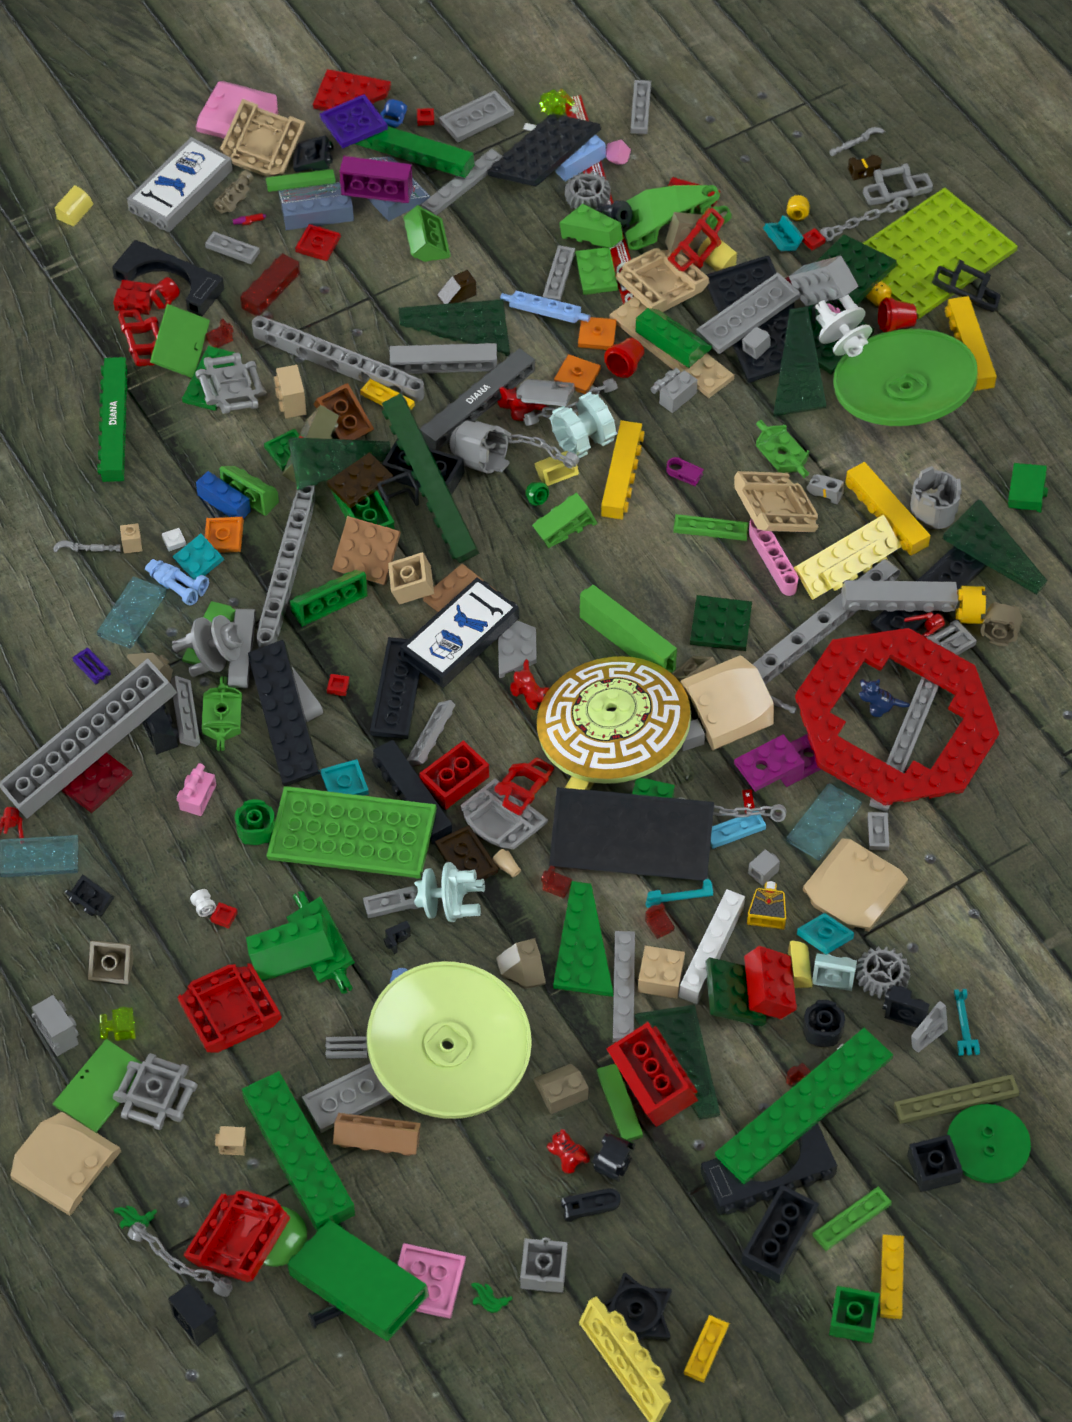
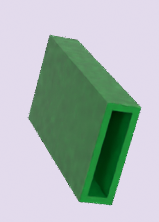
(358, 1280)

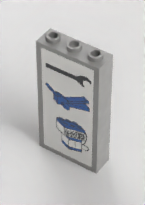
(179, 184)

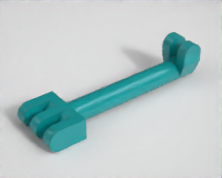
(656, 897)
(967, 1042)

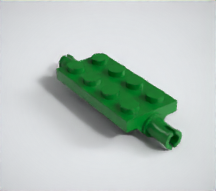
(335, 967)

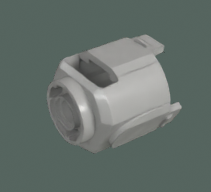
(481, 446)
(939, 508)

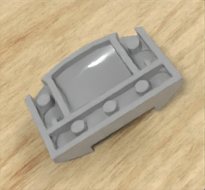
(545, 392)
(497, 824)

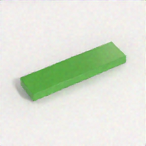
(300, 180)
(710, 527)
(619, 1102)
(851, 1218)

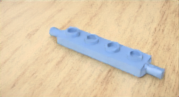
(545, 306)

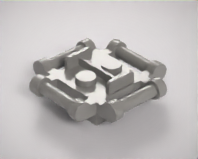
(230, 385)
(154, 1090)

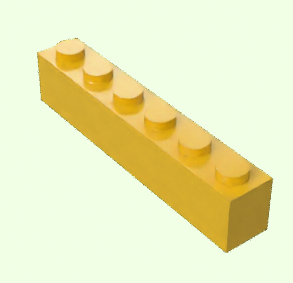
(967, 330)
(621, 470)
(881, 502)

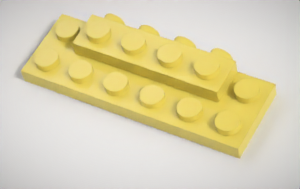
(848, 557)
(626, 1358)

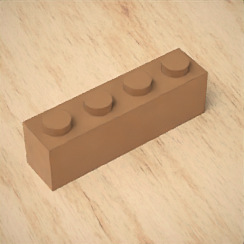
(376, 1134)

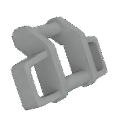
(908, 180)

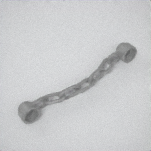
(897, 207)
(532, 418)
(569, 460)
(778, 817)
(222, 1286)

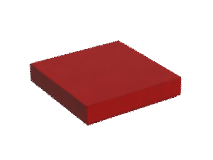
(317, 242)

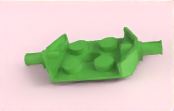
(778, 439)
(224, 724)

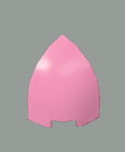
(617, 152)

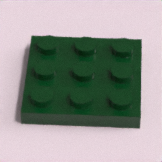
(721, 623)
(730, 993)

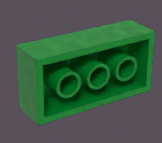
(370, 510)

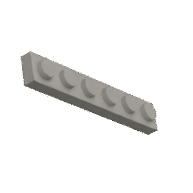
(460, 185)
(623, 984)

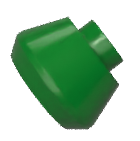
(537, 493)

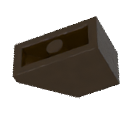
(458, 288)

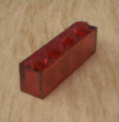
(270, 285)

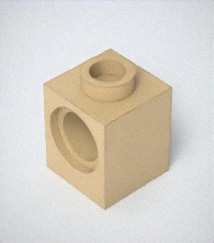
(131, 538)
(231, 1140)

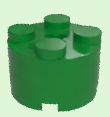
(255, 822)

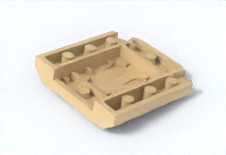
(261, 139)
(658, 282)
(775, 502)
(730, 701)
(854, 885)
(62, 1161)

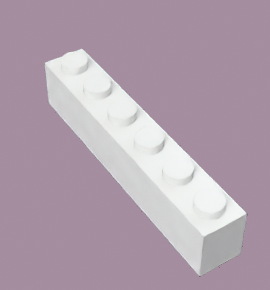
(711, 945)

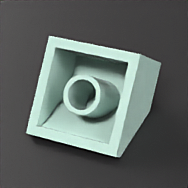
(834, 971)

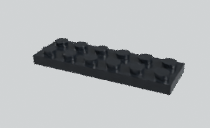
(395, 694)

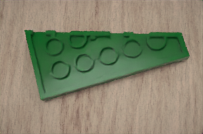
(582, 954)

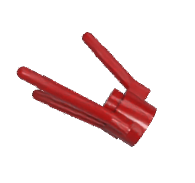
(932, 623)
(10, 819)

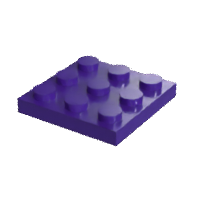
(353, 121)

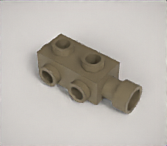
(234, 193)

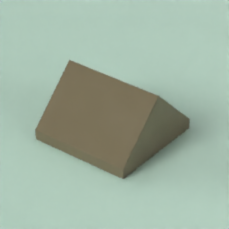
(110, 962)

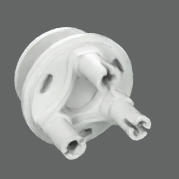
(842, 326)

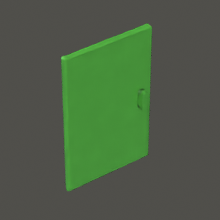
(180, 341)
(90, 1098)

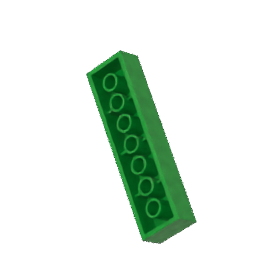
(298, 1151)

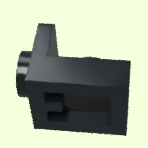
(396, 934)

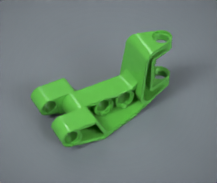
(656, 208)

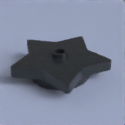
(646, 1301)

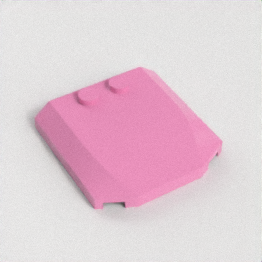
(224, 103)

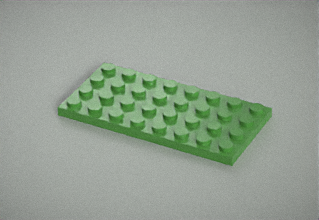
(352, 832)

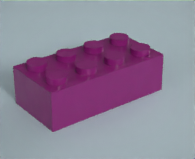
(376, 179)

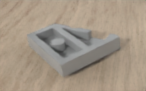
(931, 1027)

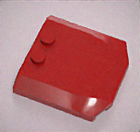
(229, 1007)
(238, 1235)

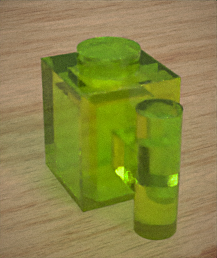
(555, 101)
(122, 1024)

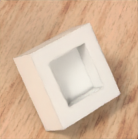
(173, 539)

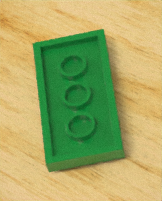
(194, 393)

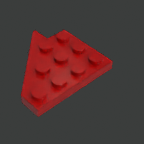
(342, 87)

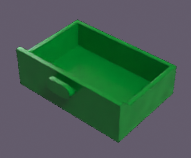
(1028, 487)

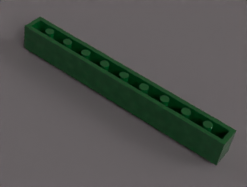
(430, 478)

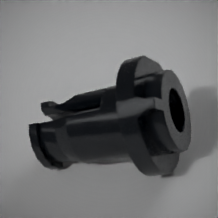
(619, 211)

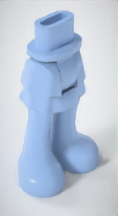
(168, 575)

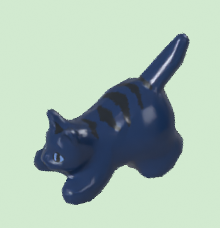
(880, 700)

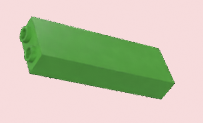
(625, 629)

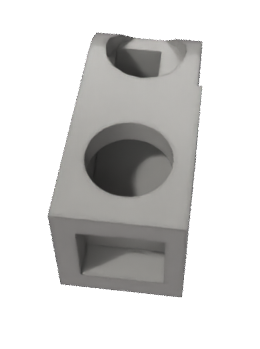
(826, 487)

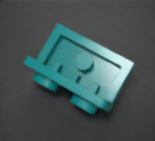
(784, 234)

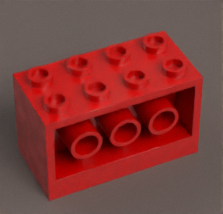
(653, 1073)

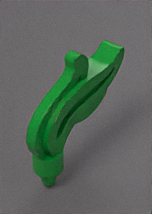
(131, 1216)
(487, 1299)

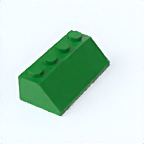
(671, 337)
(329, 597)
(291, 947)

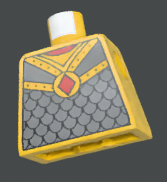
(768, 907)

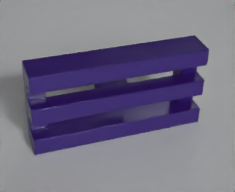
(99, 675)

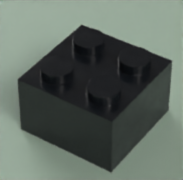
(935, 1163)
(194, 1314)

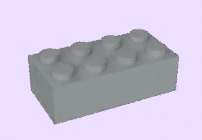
(823, 281)

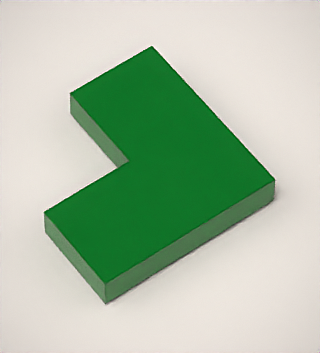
(279, 448)

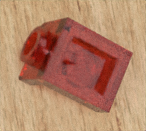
(220, 335)
(555, 883)
(659, 921)
(797, 1073)

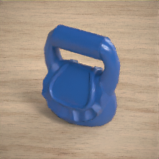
(394, 109)

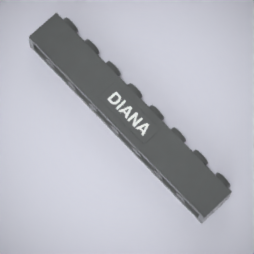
(478, 398)

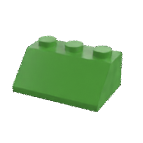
(426, 235)
(261, 496)

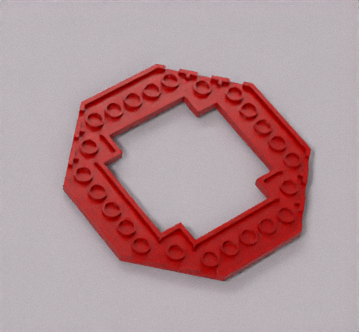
(864, 771)

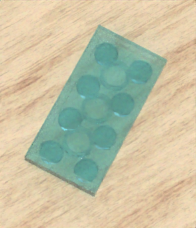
(131, 612)
(823, 821)
(39, 856)

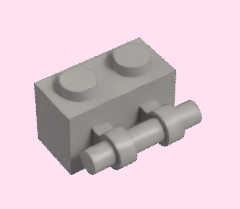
(678, 389)

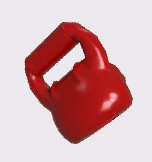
(169, 291)

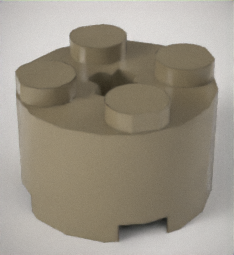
(1002, 624)

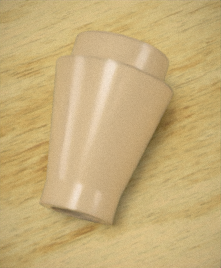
(505, 861)

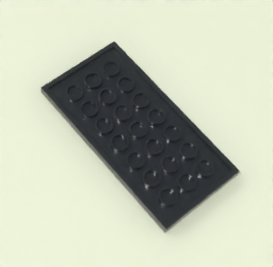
(732, 284)
(631, 834)

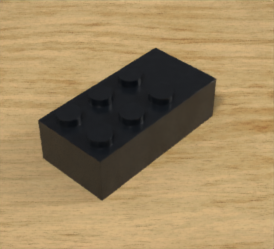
(449, 465)
(780, 1233)

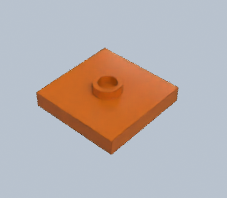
(597, 333)
(579, 372)
(225, 533)

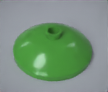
(289, 1242)

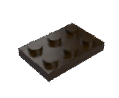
(359, 480)
(467, 853)

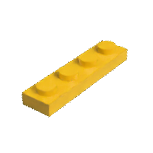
(892, 1276)

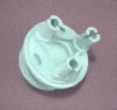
(453, 888)

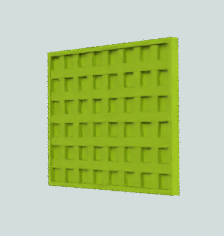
(934, 236)

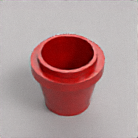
(896, 315)
(624, 357)

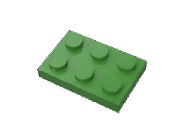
(596, 270)

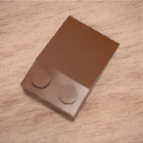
(352, 419)

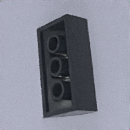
(160, 731)

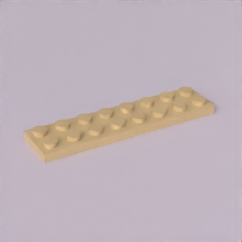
(709, 373)

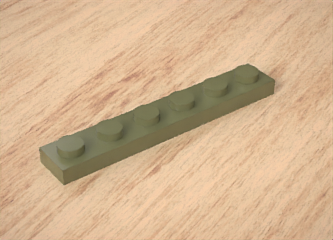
(956, 1099)

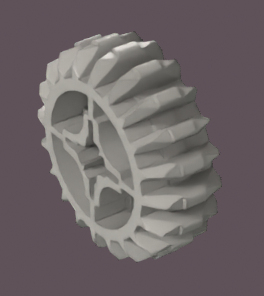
(587, 188)
(885, 966)

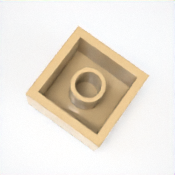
(290, 391)
(411, 578)
(661, 972)

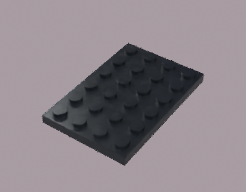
(543, 149)

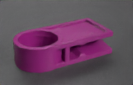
(688, 473)

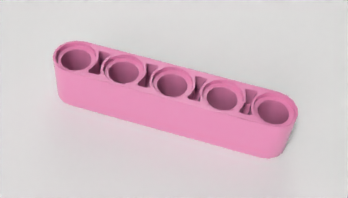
(774, 559)

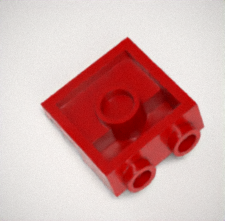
(134, 296)

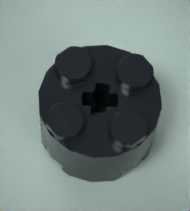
(823, 1023)
(614, 1156)

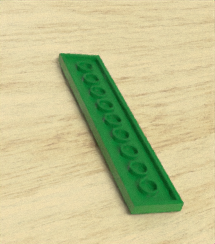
(803, 1105)

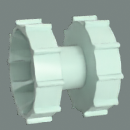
(592, 421)

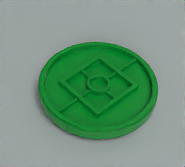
(990, 1143)

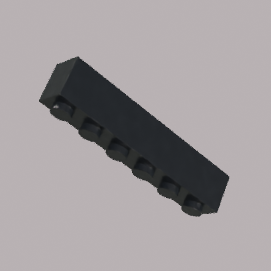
(408, 785)

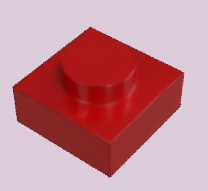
(425, 116)
(813, 239)
(338, 685)
(224, 915)

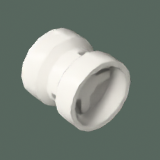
(203, 903)

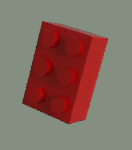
(455, 774)
(770, 982)

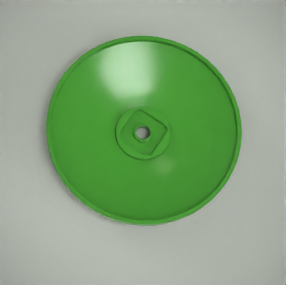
(928, 363)

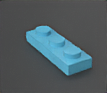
(736, 829)

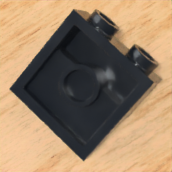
(313, 154)
(903, 1008)

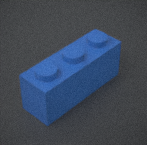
(222, 496)

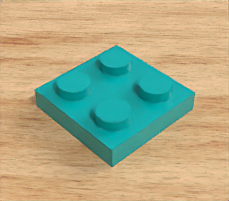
(198, 557)
(345, 778)
(825, 933)

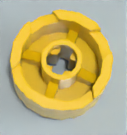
(971, 604)

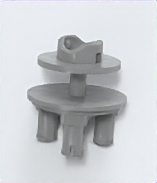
(212, 643)

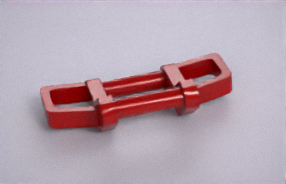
(684, 245)
(138, 327)
(509, 788)

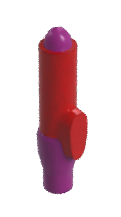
(247, 220)

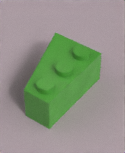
(591, 226)
(564, 520)

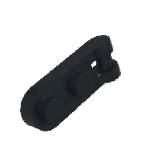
(590, 1203)

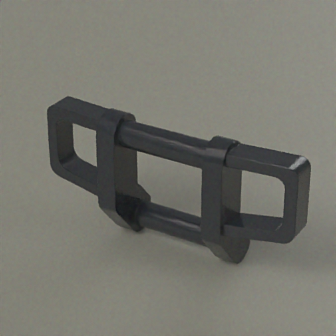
(982, 289)

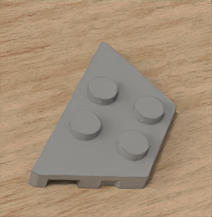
(516, 646)

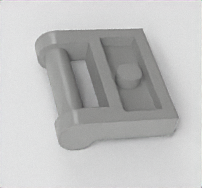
(957, 642)

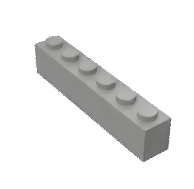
(444, 358)
(899, 595)

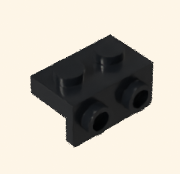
(90, 895)

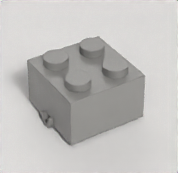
(56, 1025)
(543, 1265)

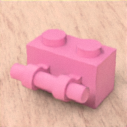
(197, 791)

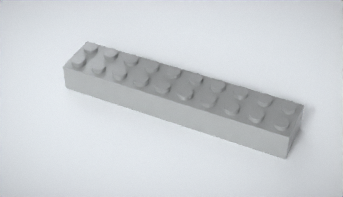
(87, 738)

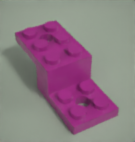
(782, 761)

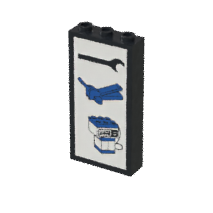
(460, 632)

